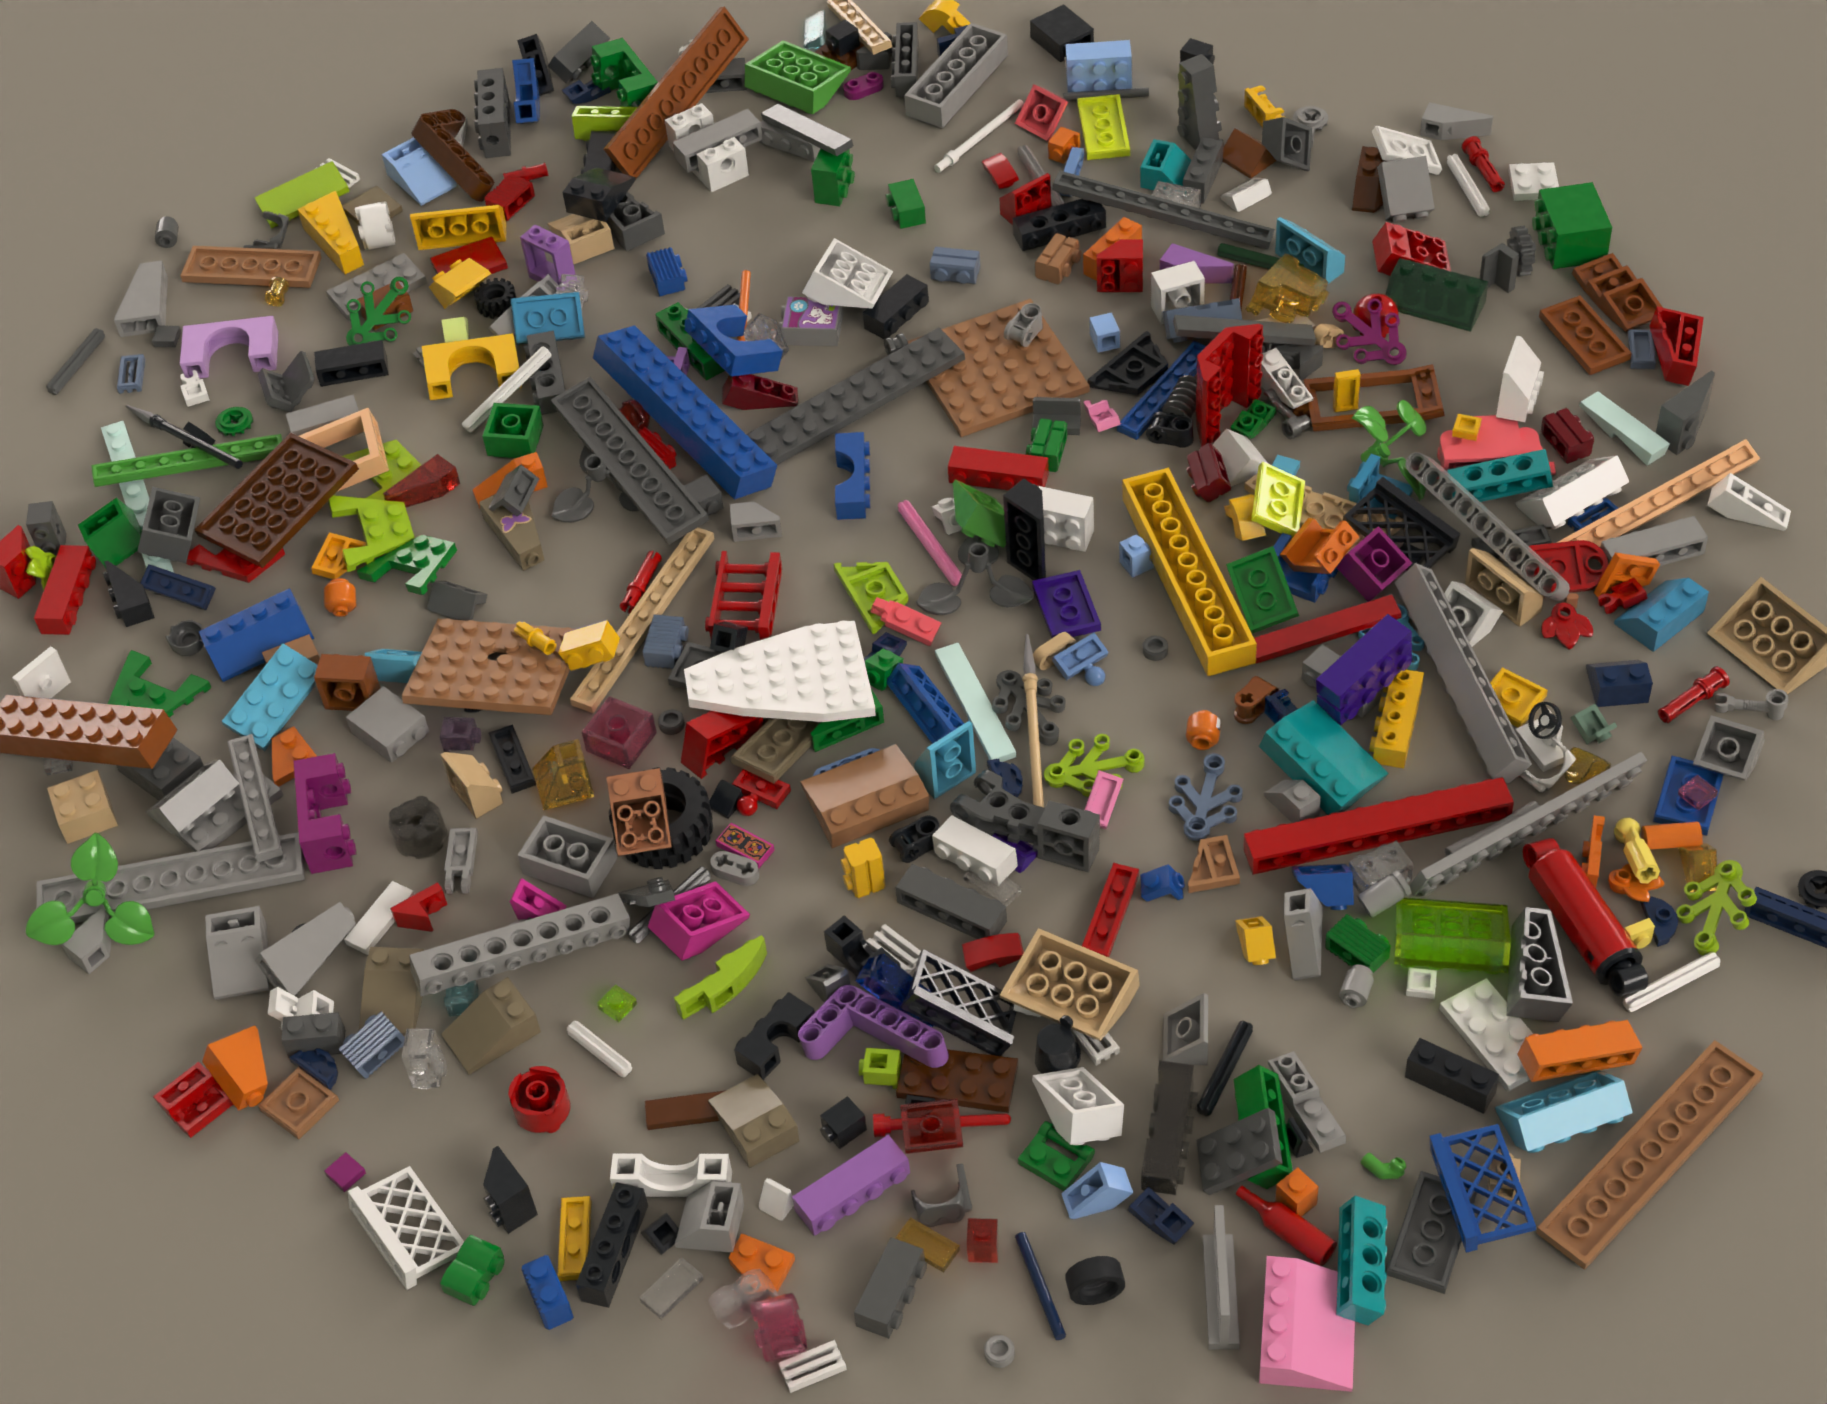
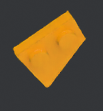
(330, 559)

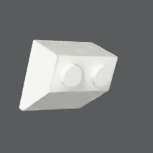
(1472, 610)

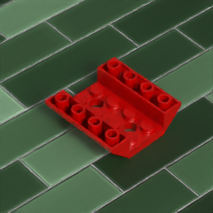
(1226, 373)

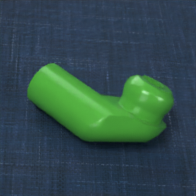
(1384, 1170)

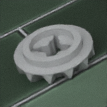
(1311, 113)

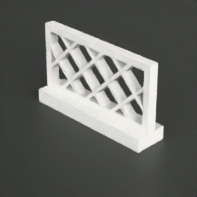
(382, 1232)

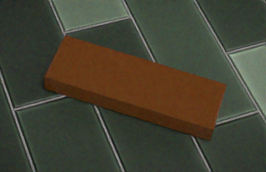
(680, 1111)

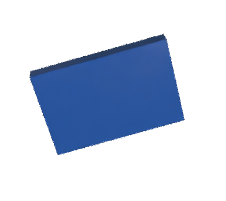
(1672, 807)

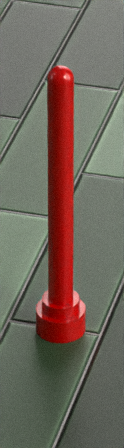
(883, 1124)

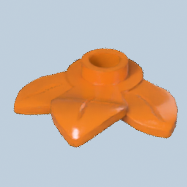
(1624, 882)

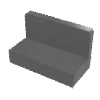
(1500, 267)
(1058, 409)
(515, 490)
(454, 600)

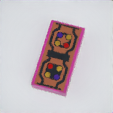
(743, 843)

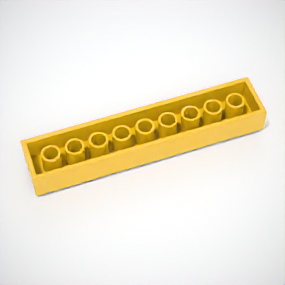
(1189, 572)

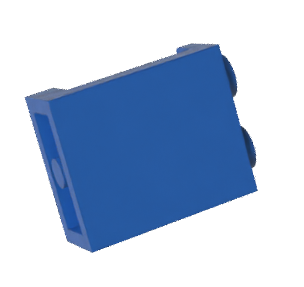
(1302, 584)

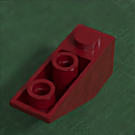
(756, 392)

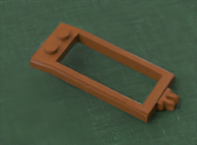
(1424, 386)

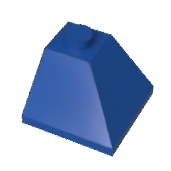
(1329, 883)

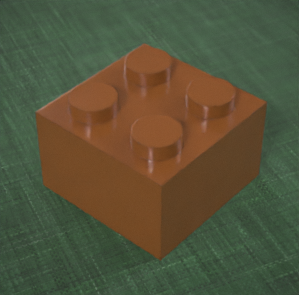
(345, 681)

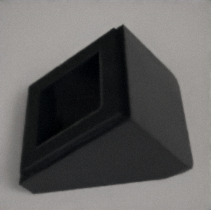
(725, 799)
(1297, 1142)
(661, 1233)

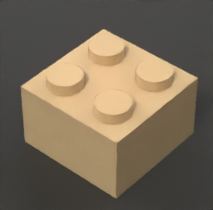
(82, 806)

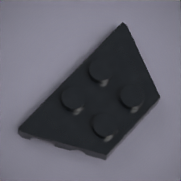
(1132, 368)

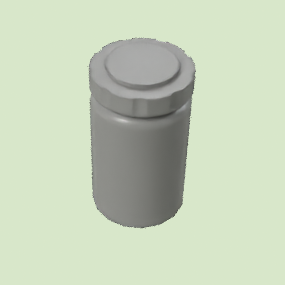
(1384, 894)

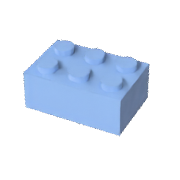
(1099, 66)

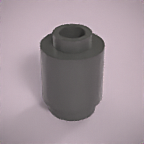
(166, 232)

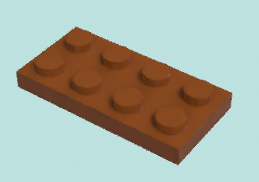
(1585, 335)

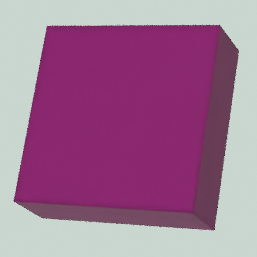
(345, 1172)

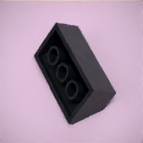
(1025, 529)

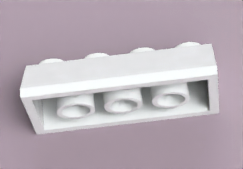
(1520, 383)
(1574, 492)

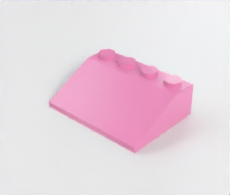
(1300, 1328)

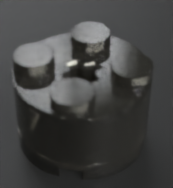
(417, 828)

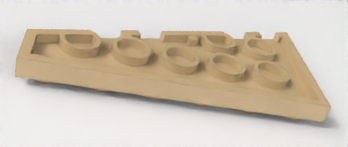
(1328, 510)

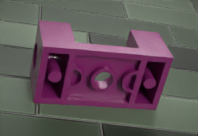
(323, 839)

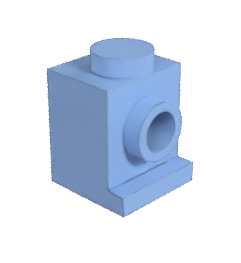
(1135, 555)

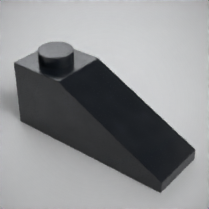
(533, 48)

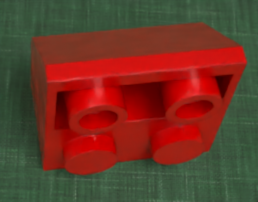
(1027, 198)
(1121, 267)

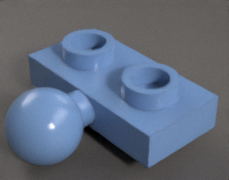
(1082, 657)

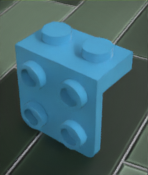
(1366, 481)

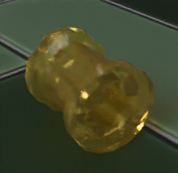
(278, 288)

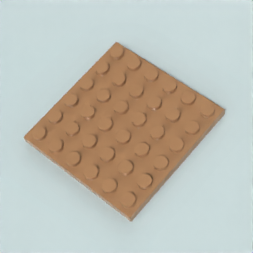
(1000, 374)

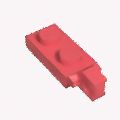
(906, 620)

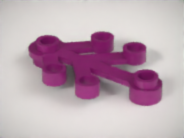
(1371, 335)

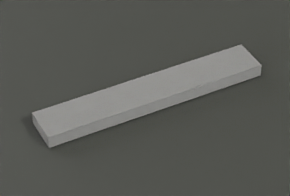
(255, 798)

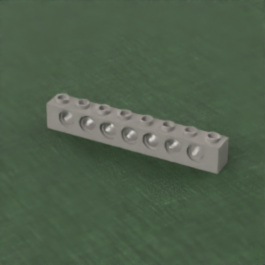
(519, 944)

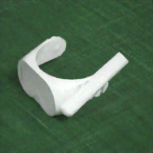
(1543, 784)

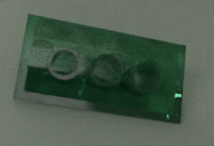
(1437, 294)

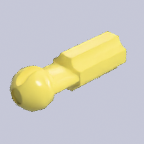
(1636, 850)

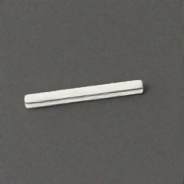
(507, 389)

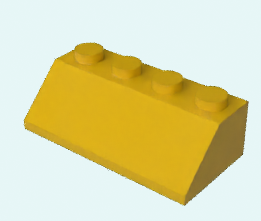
(458, 226)

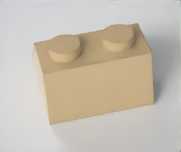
(472, 783)

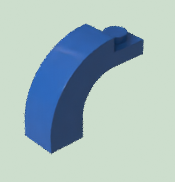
(527, 91)

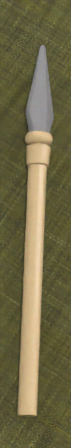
(1030, 685)

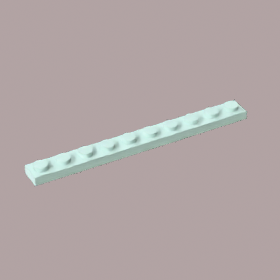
(135, 491)

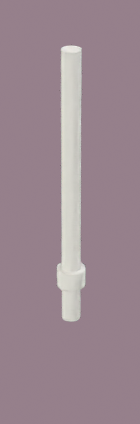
(953, 155)

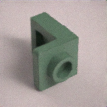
(1592, 725)

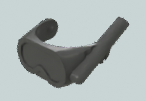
(276, 241)
(947, 1212)

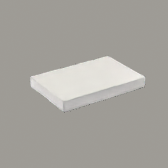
(1398, 146)

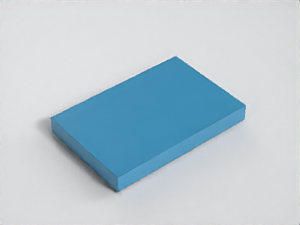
(547, 314)

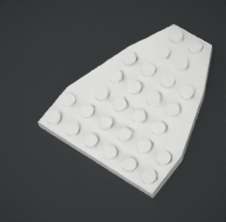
(792, 676)

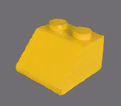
(458, 281)

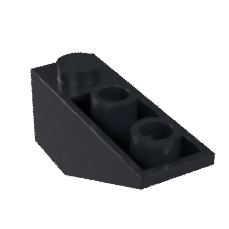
(129, 594)

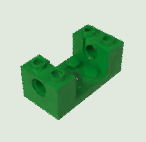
(619, 67)

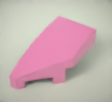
(1102, 415)

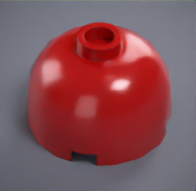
(1388, 306)

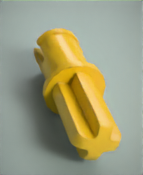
(535, 637)

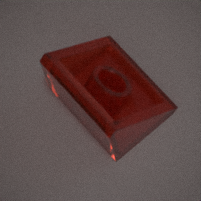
(931, 1126)

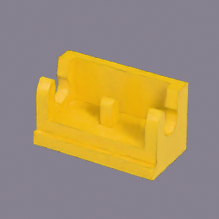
(1260, 106)

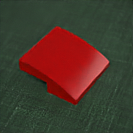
(193, 1099)

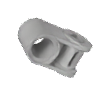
(1025, 324)

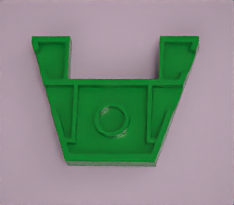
(419, 556)
(137, 692)

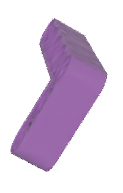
(856, 1008)

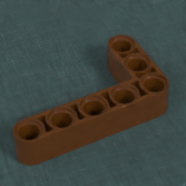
(436, 135)

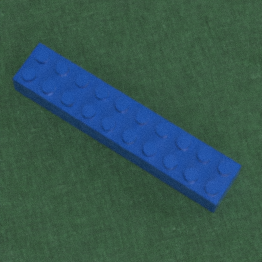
(685, 412)

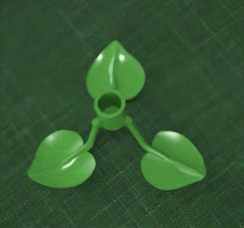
(1375, 425)
(94, 861)

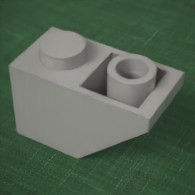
(90, 943)

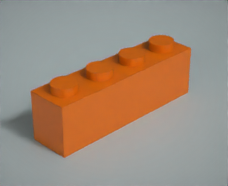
(1579, 1050)

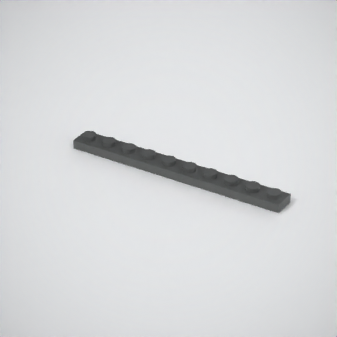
(1163, 209)

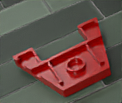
(228, 563)

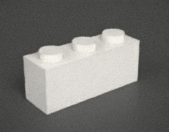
(974, 850)

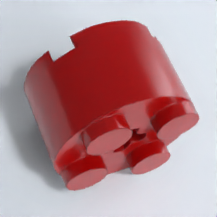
(539, 1100)

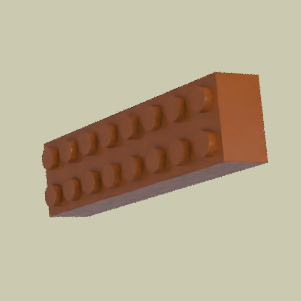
(84, 731)

